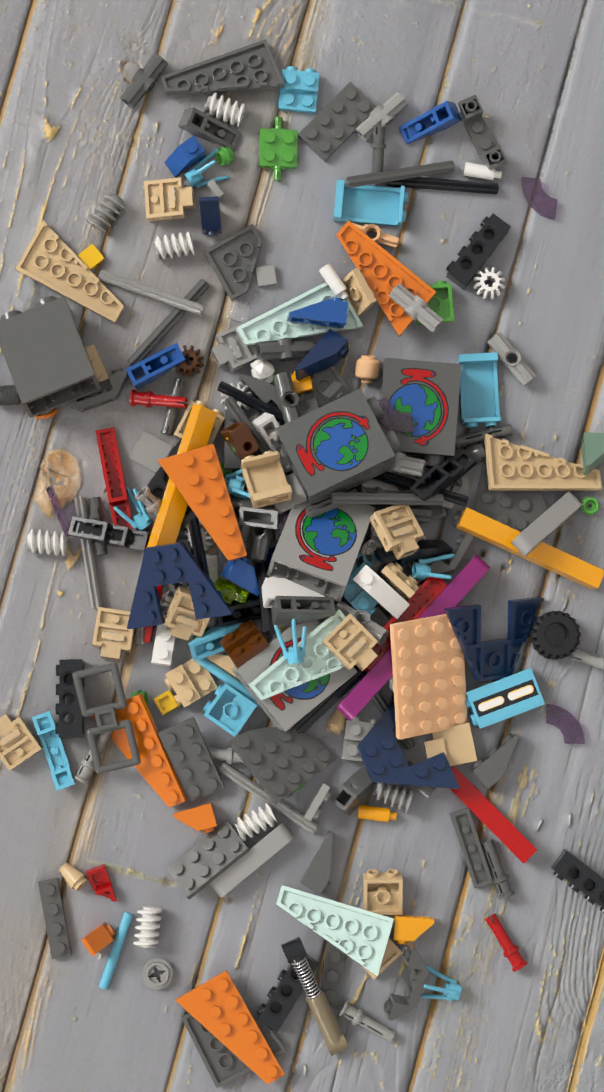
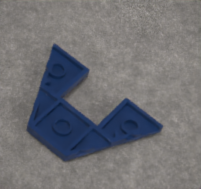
(172, 565)
(494, 657)
(387, 763)

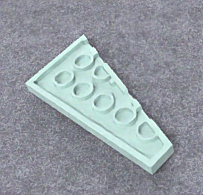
(274, 324)
(317, 663)
(348, 928)

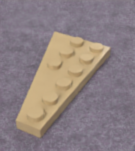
(59, 268)
(528, 469)

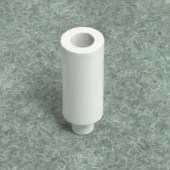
(480, 171)
(334, 281)

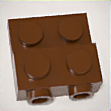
(244, 643)

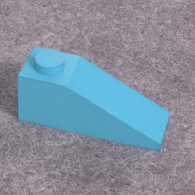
(209, 642)

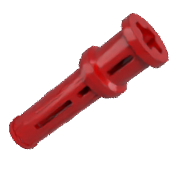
(149, 399)
(510, 950)

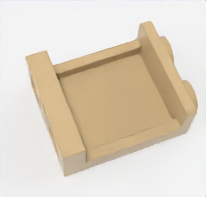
(265, 479)

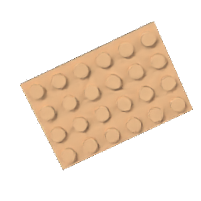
(427, 676)

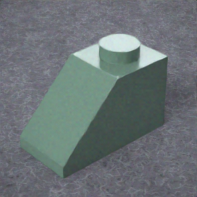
(592, 451)

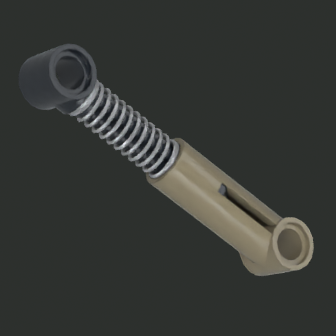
(315, 997)

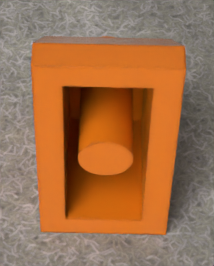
(198, 817)
(98, 938)

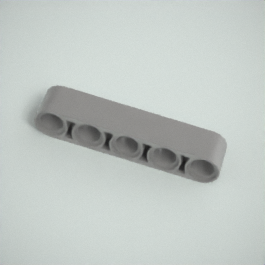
(546, 523)
(258, 854)

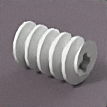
(224, 109)
(174, 245)
(47, 542)
(255, 822)
(147, 933)

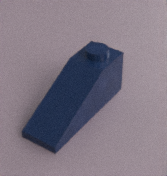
(210, 215)
(325, 353)

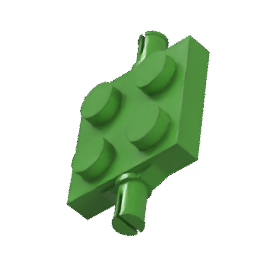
(278, 148)

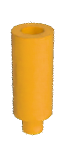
(375, 813)

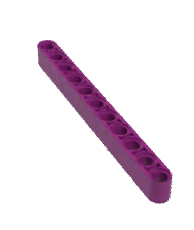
(382, 671)

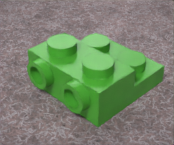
(442, 301)

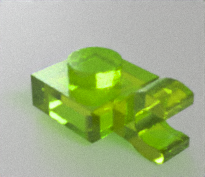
(230, 593)

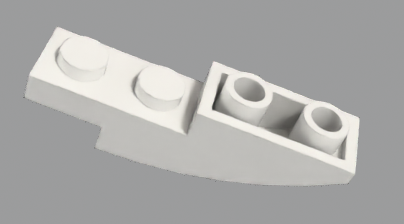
(164, 642)

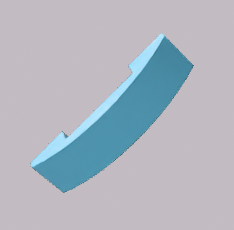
(54, 750)

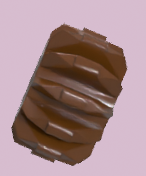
(196, 362)

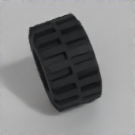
(571, 630)

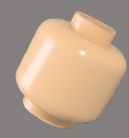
(367, 368)

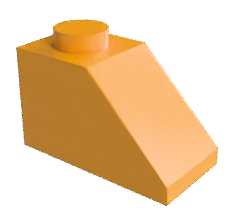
(410, 927)

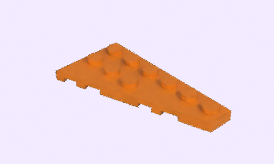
(383, 274)
(203, 487)
(155, 763)
(225, 1015)

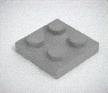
(322, 795)

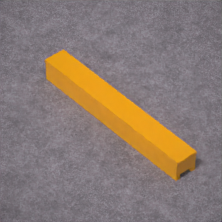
(173, 504)
(542, 555)

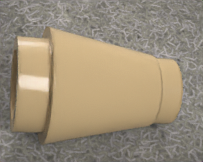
(336, 723)
(73, 876)

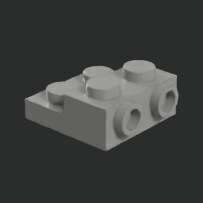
(354, 733)

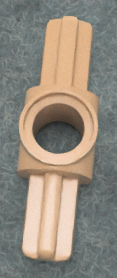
(381, 237)

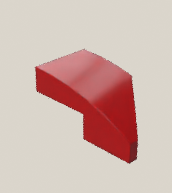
(101, 882)

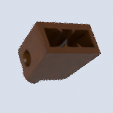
(238, 435)

